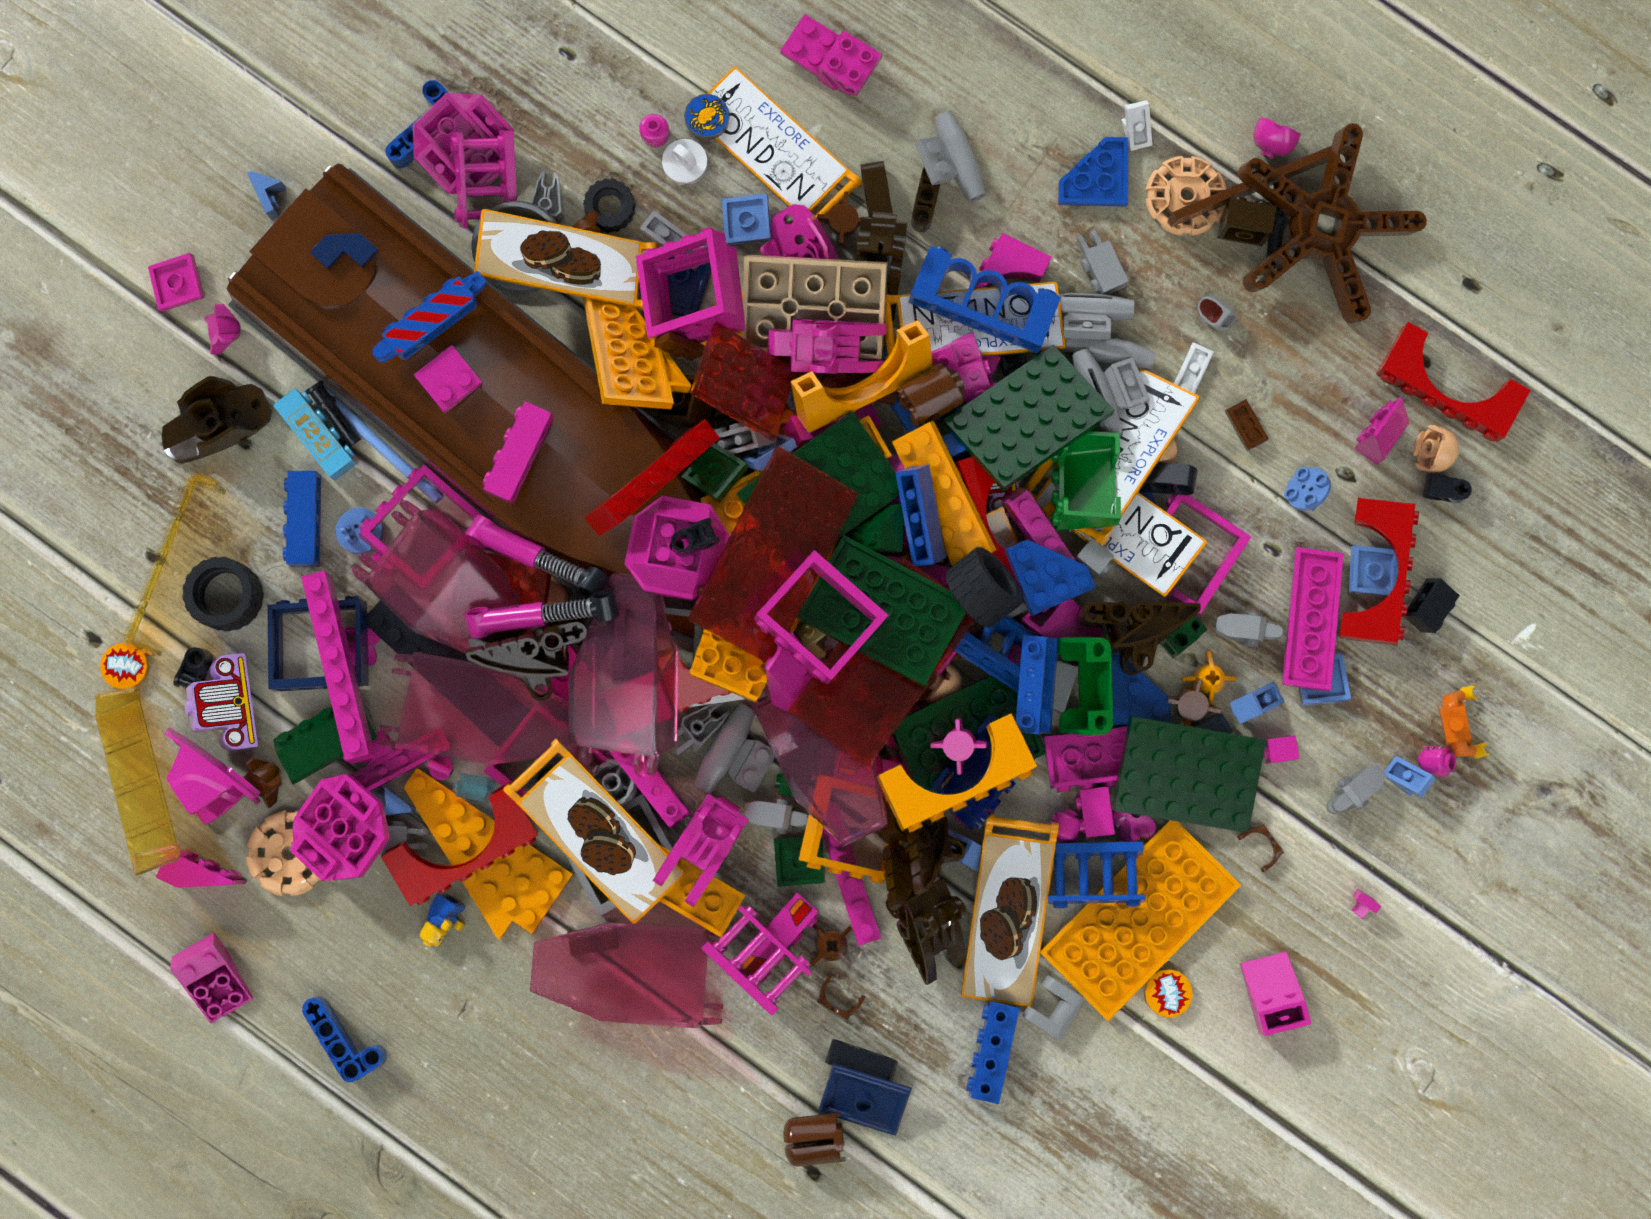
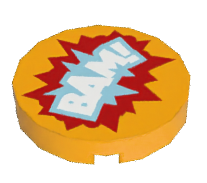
(124, 667)
(1168, 993)

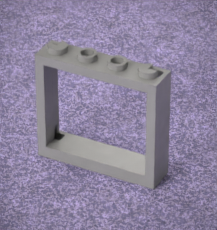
(608, 906)

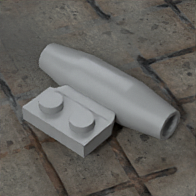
(951, 157)
(1091, 314)
(1112, 351)
(1118, 385)
(734, 754)

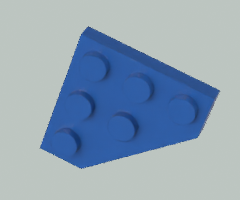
(1098, 177)
(1046, 576)
(1136, 696)

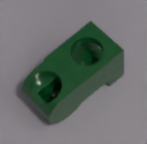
(1183, 637)

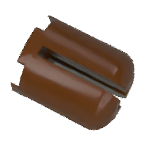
(814, 1140)

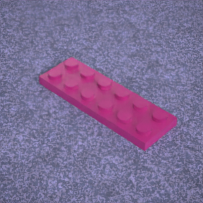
(1312, 619)

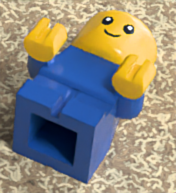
(440, 918)

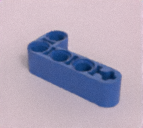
(398, 144)
(339, 1035)

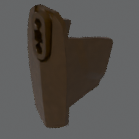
(209, 420)

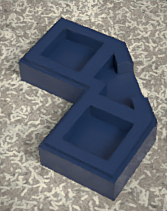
(334, 246)

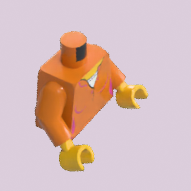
(1456, 725)

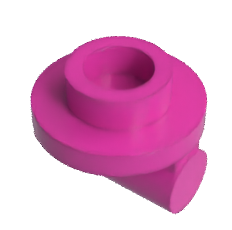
(440, 768)

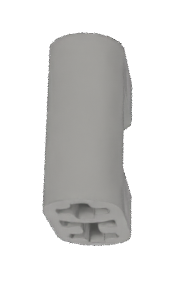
(1063, 1013)

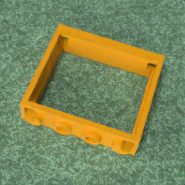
(810, 849)

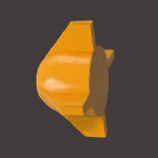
(1212, 678)

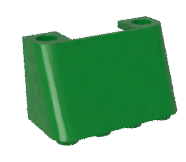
(1086, 483)
(1094, 685)

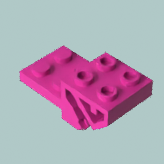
(834, 58)

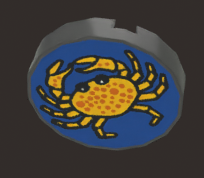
(707, 116)

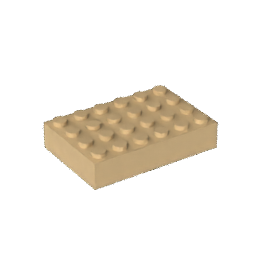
(813, 289)

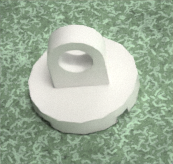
(684, 161)

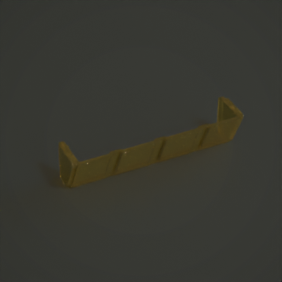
(161, 554)
(135, 780)

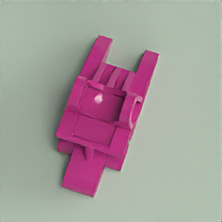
(825, 346)
(705, 842)

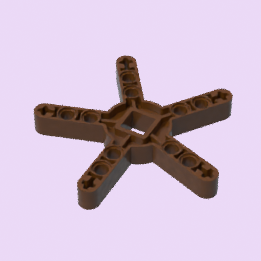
(1304, 216)

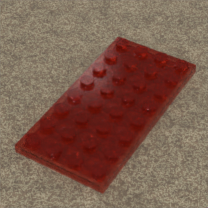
(781, 525)
(864, 698)

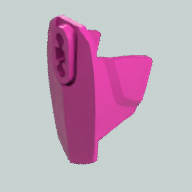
(785, 236)
(205, 782)

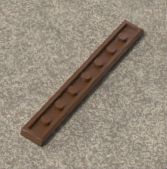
(1242, 190)

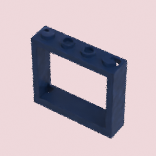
(275, 645)

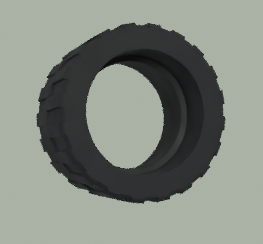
(200, 577)
(983, 587)

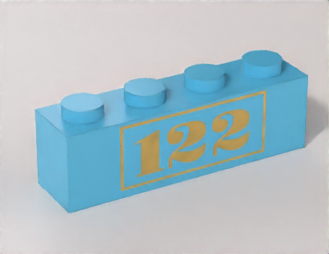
(315, 434)

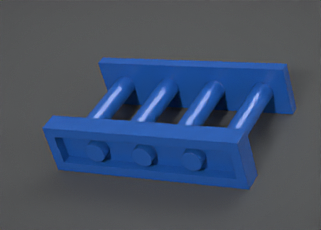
(990, 660)
(1037, 684)
(1106, 851)

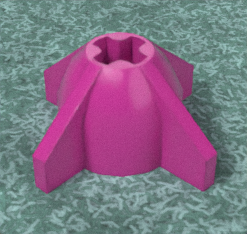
(222, 328)
(959, 745)

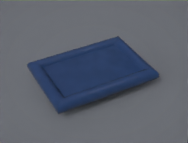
(688, 289)
(865, 1099)

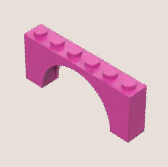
(1013, 260)

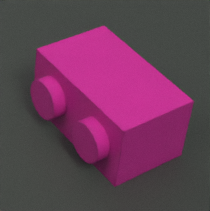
(1096, 812)

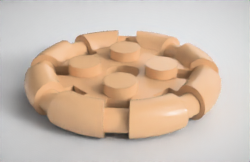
(1172, 190)
(275, 859)

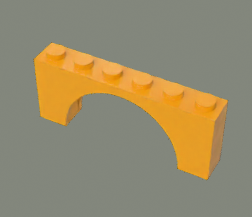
(822, 405)
(1008, 761)

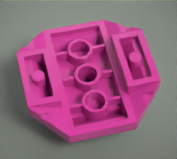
(450, 114)
(649, 551)
(320, 835)

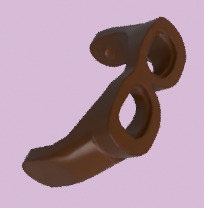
(1277, 851)
(823, 1001)

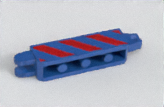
(430, 318)

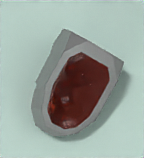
(1217, 312)

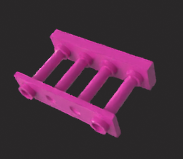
(504, 166)
(655, 790)
(752, 982)

